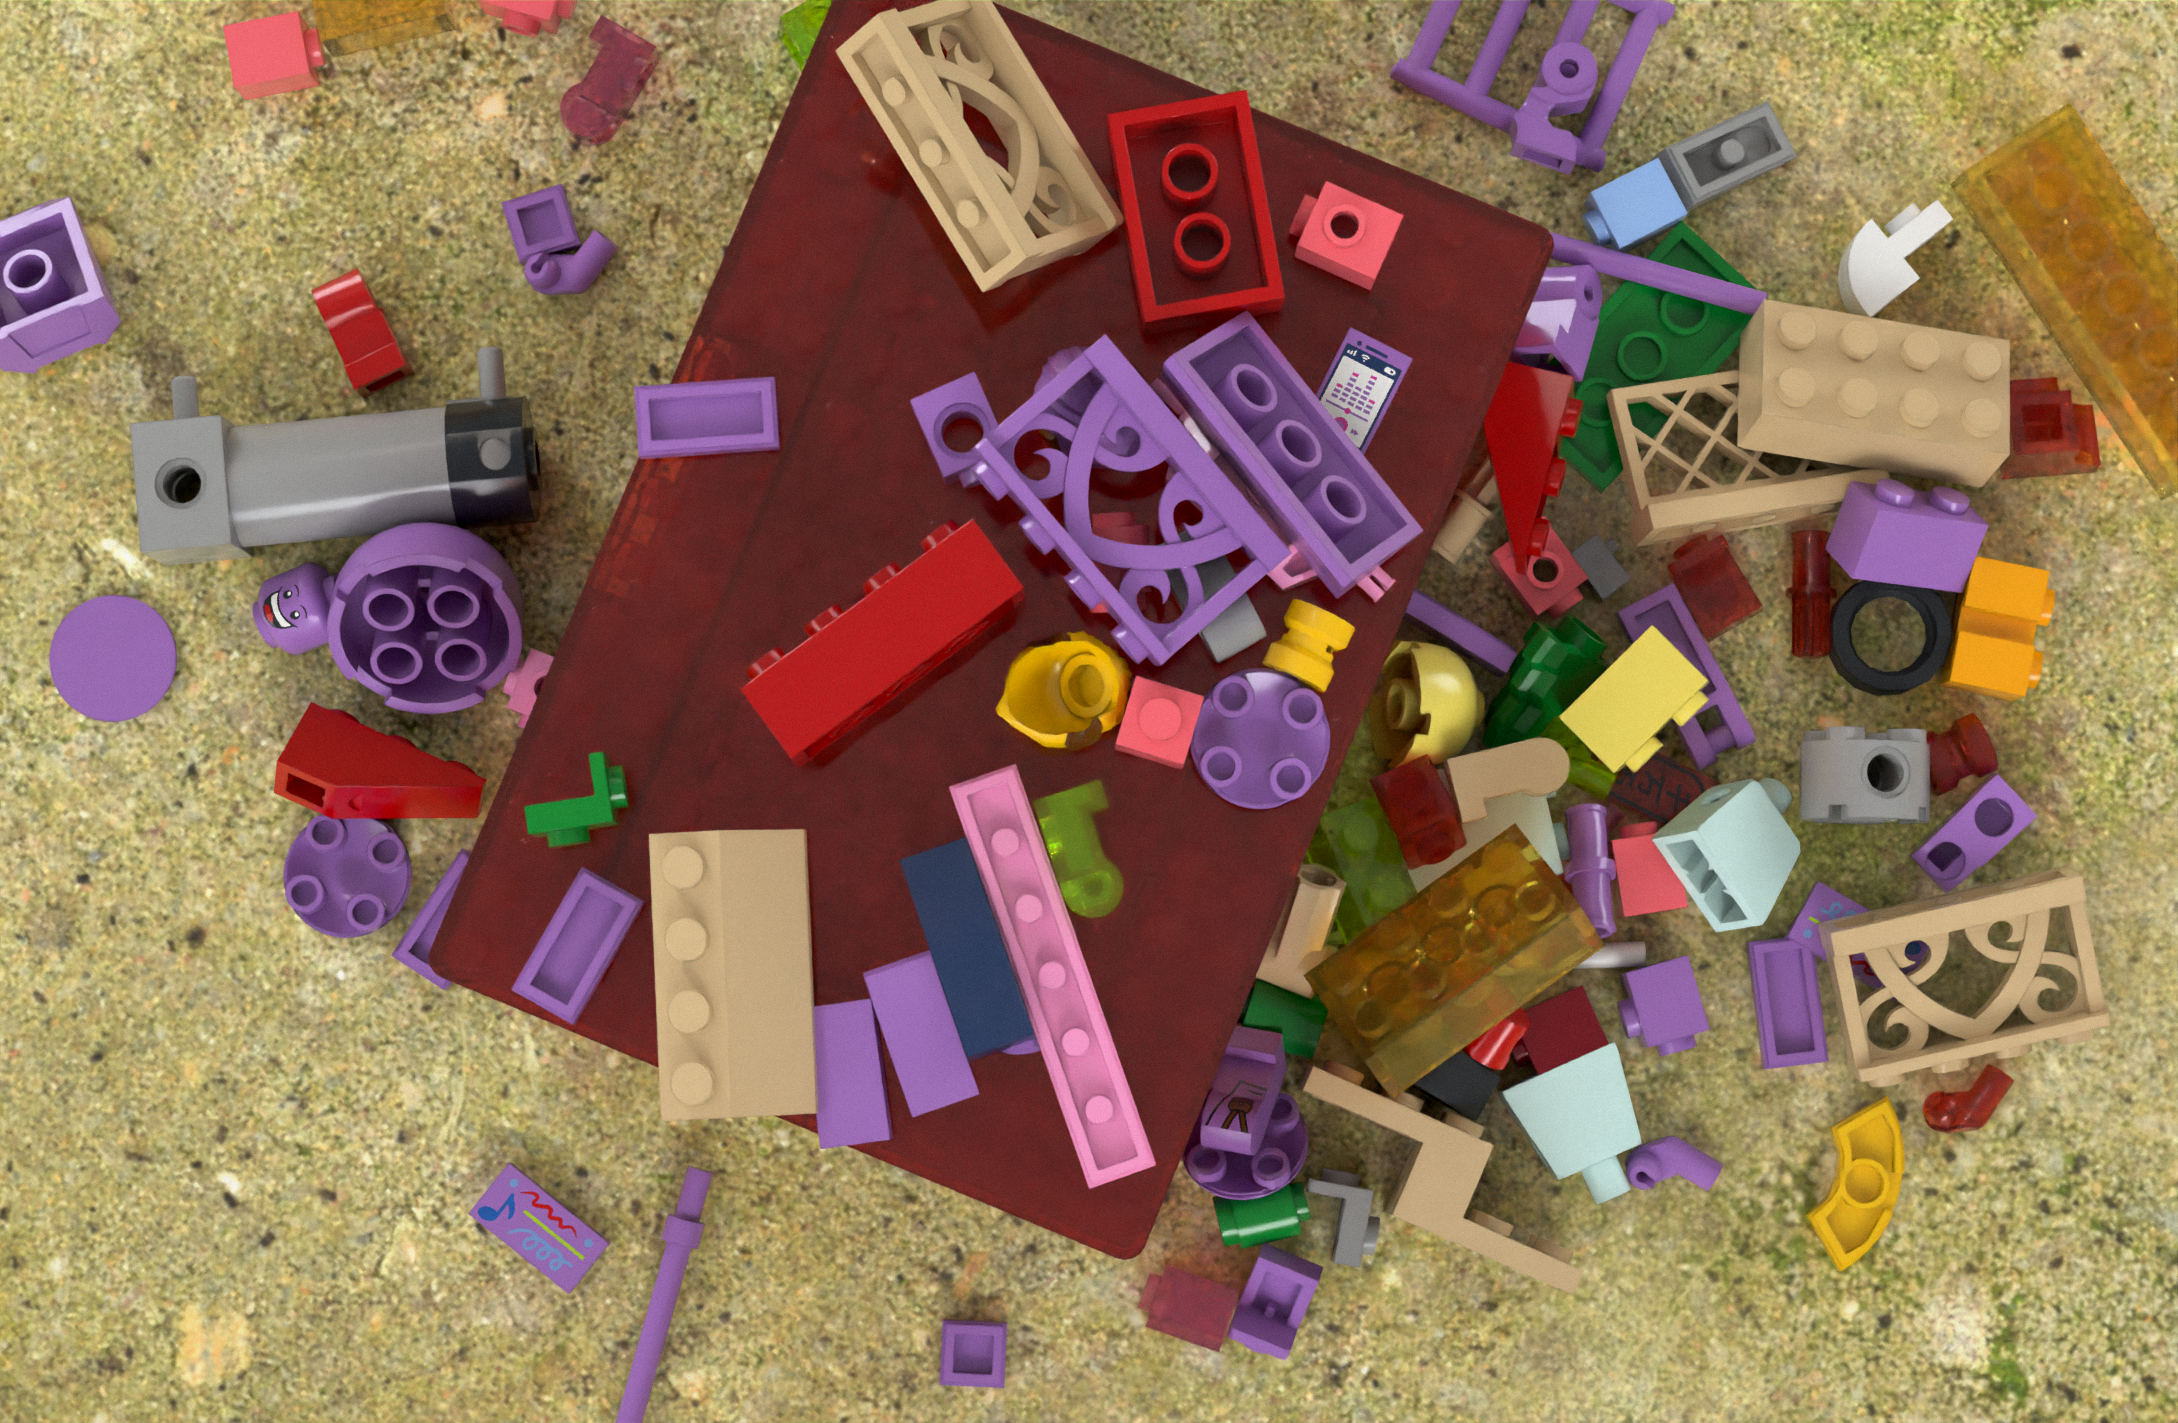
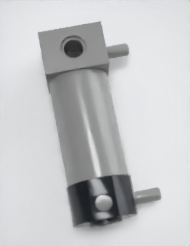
(334, 474)

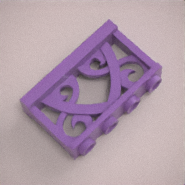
(1226, 520)

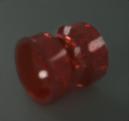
(1960, 753)

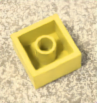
(1636, 701)

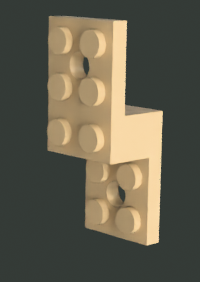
(1441, 1175)

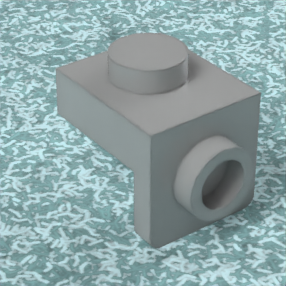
(1355, 1229)

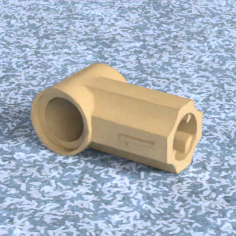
(1303, 929)

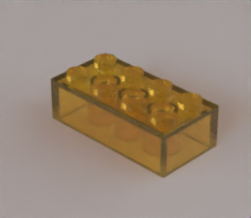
(1454, 960)

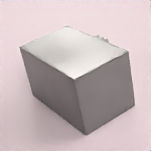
(1601, 567)

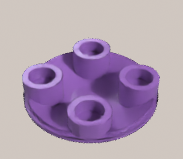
(1260, 738)
(347, 875)
(1249, 1176)

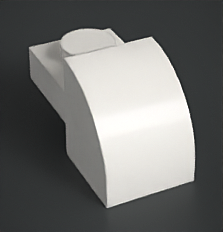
(1875, 266)

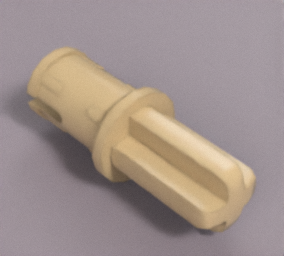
(1467, 514)

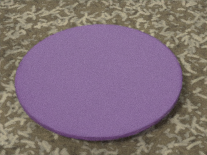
(113, 658)

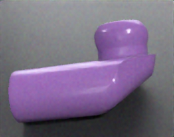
(1668, 1158)

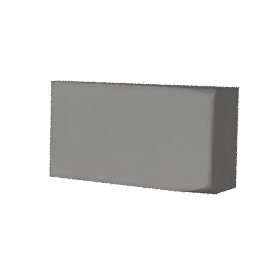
(1726, 156)

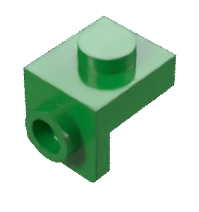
(571, 819)

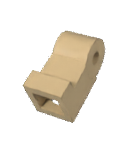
(1526, 766)

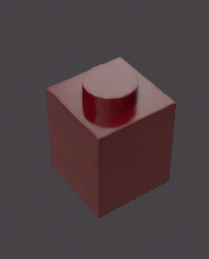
(1559, 1032)

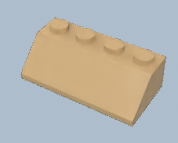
(733, 974)

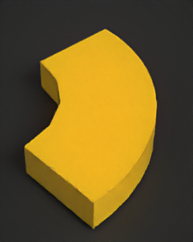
(1864, 1183)

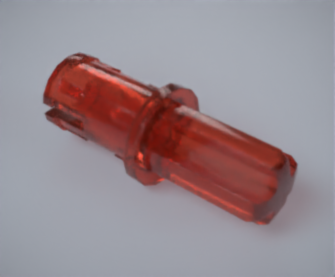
(1810, 594)

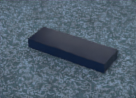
(967, 949)

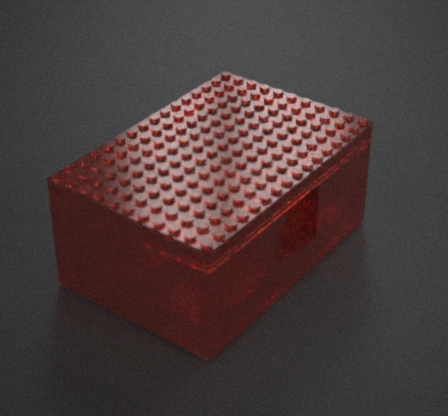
(725, 556)

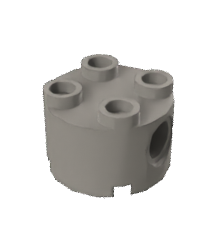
(1864, 776)

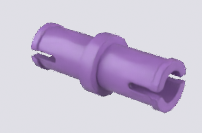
(1590, 866)

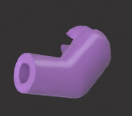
(570, 272)

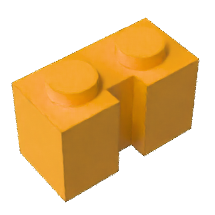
(1996, 630)

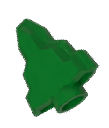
(1544, 680)

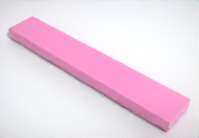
(1052, 976)

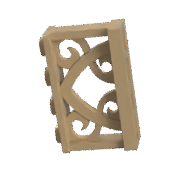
(974, 198)
(1883, 939)

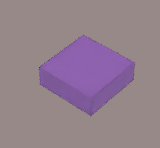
(541, 223)
(973, 1353)

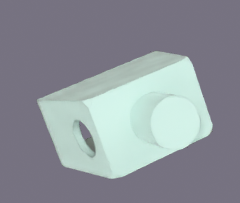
(1733, 851)
(1579, 1119)

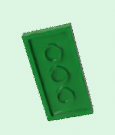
(1645, 340)

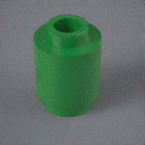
(1262, 1218)

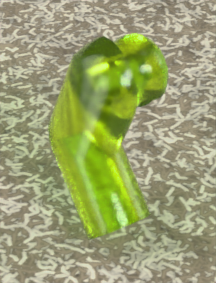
(1584, 771)

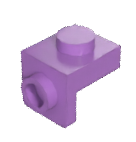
(1274, 1301)

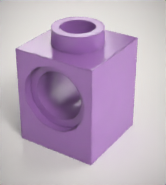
(944, 405)

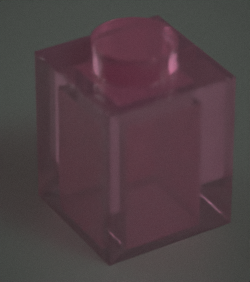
(1188, 1306)

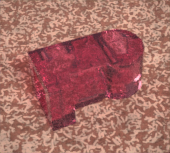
(612, 85)

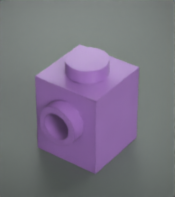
(1662, 1006)

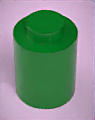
(1286, 1013)

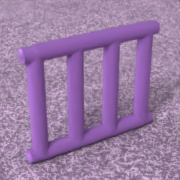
(1473, 97)

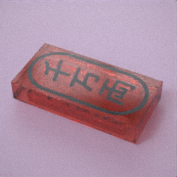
(1658, 788)

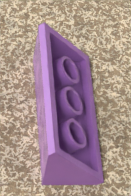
(1290, 452)

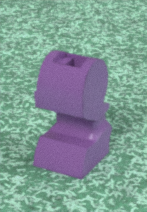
(1563, 88)

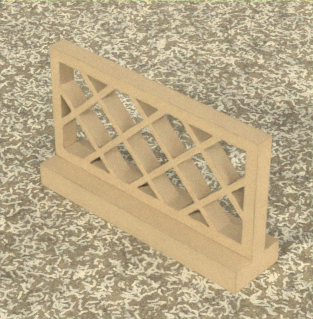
(1716, 507)

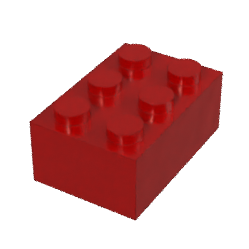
(1195, 212)

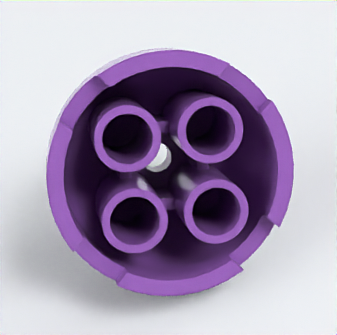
(426, 617)

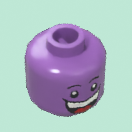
(295, 608)

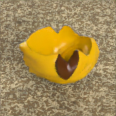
(1066, 690)

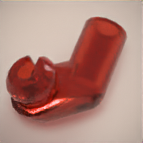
(1967, 1109)

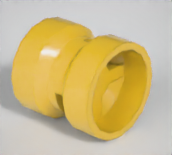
(1309, 644)

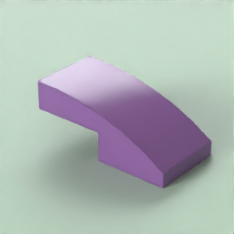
(920, 1033)

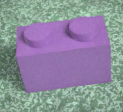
(1906, 535)

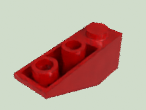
(1523, 445)
(364, 774)

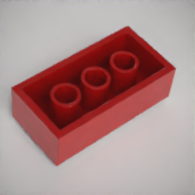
(884, 641)

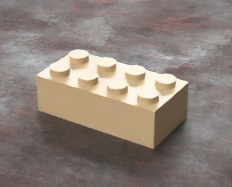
(1874, 393)

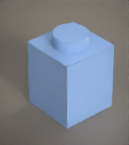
(1633, 208)

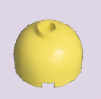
(1425, 705)

